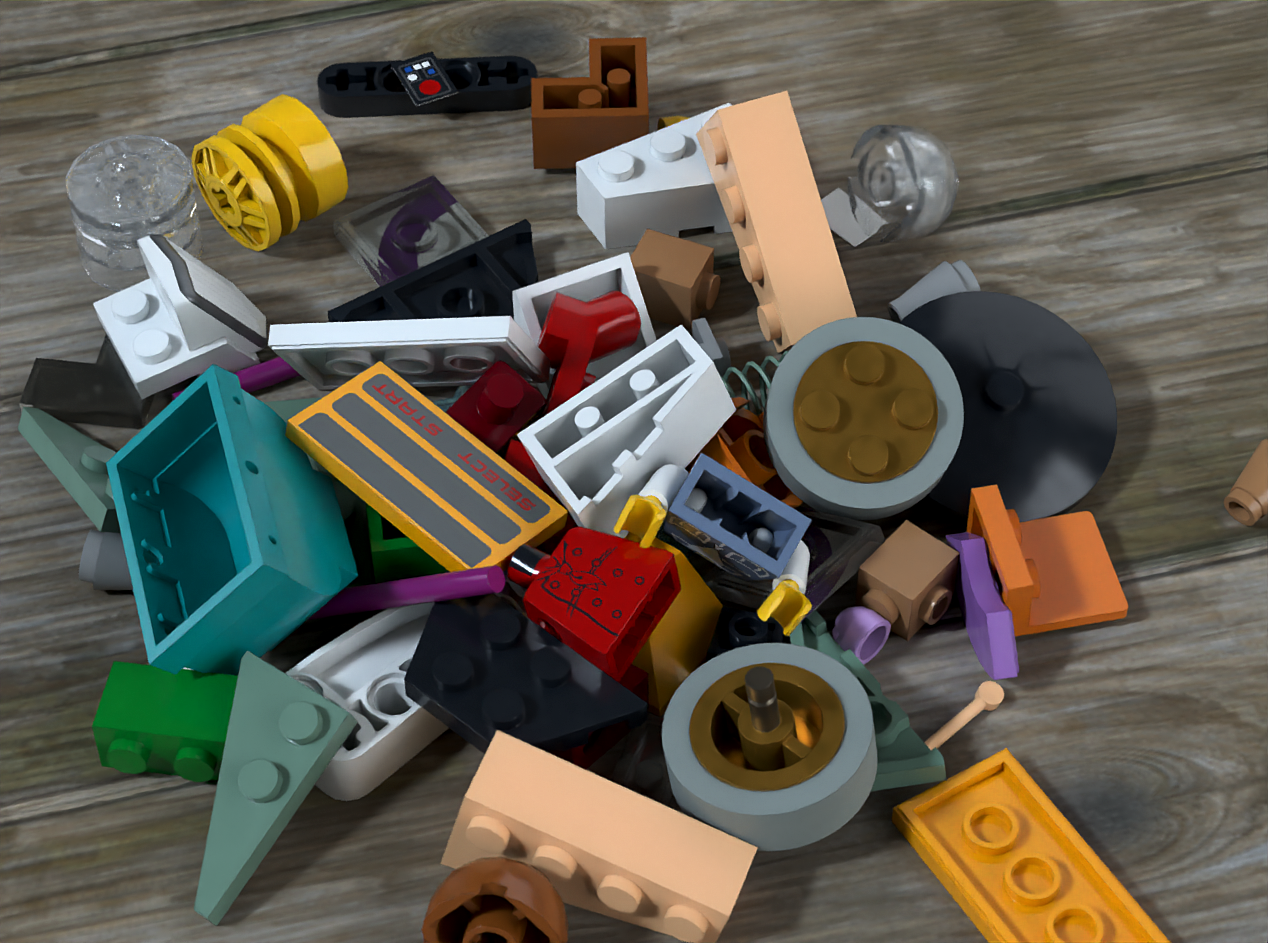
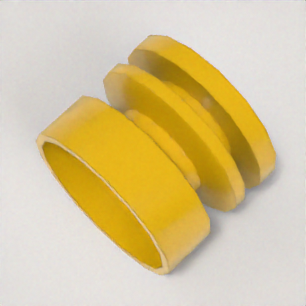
(270, 172)

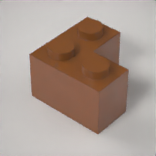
(591, 113)

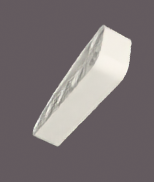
(366, 677)

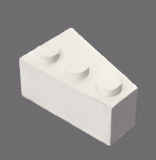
(651, 185)
(627, 427)

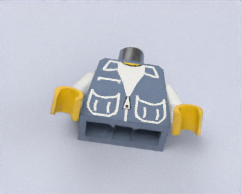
(729, 526)

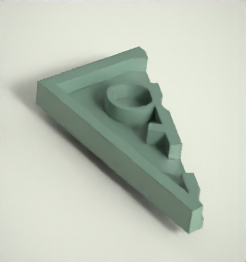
(75, 462)
(271, 759)

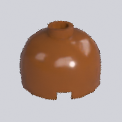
(495, 904)

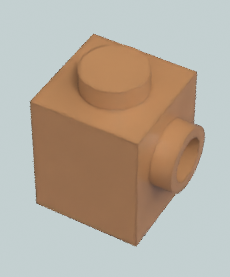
(675, 277)
(908, 580)

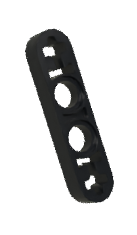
(359, 76)

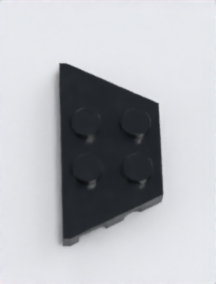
(460, 285)
(498, 670)

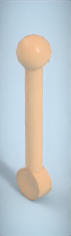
(987, 697)

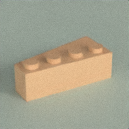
(776, 217)
(600, 843)

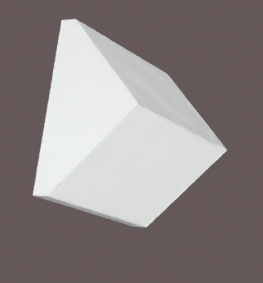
(585, 283)

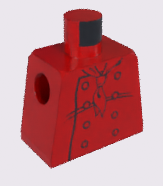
(597, 594)

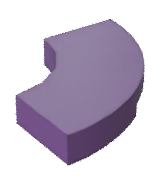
(982, 607)

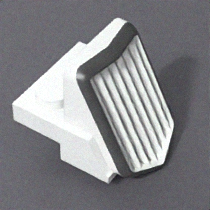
(180, 320)

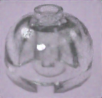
(902, 182)

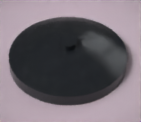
(1032, 405)

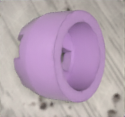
(861, 632)

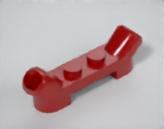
(573, 338)

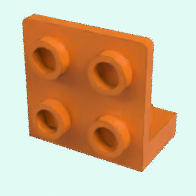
(1047, 568)

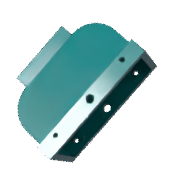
(224, 529)

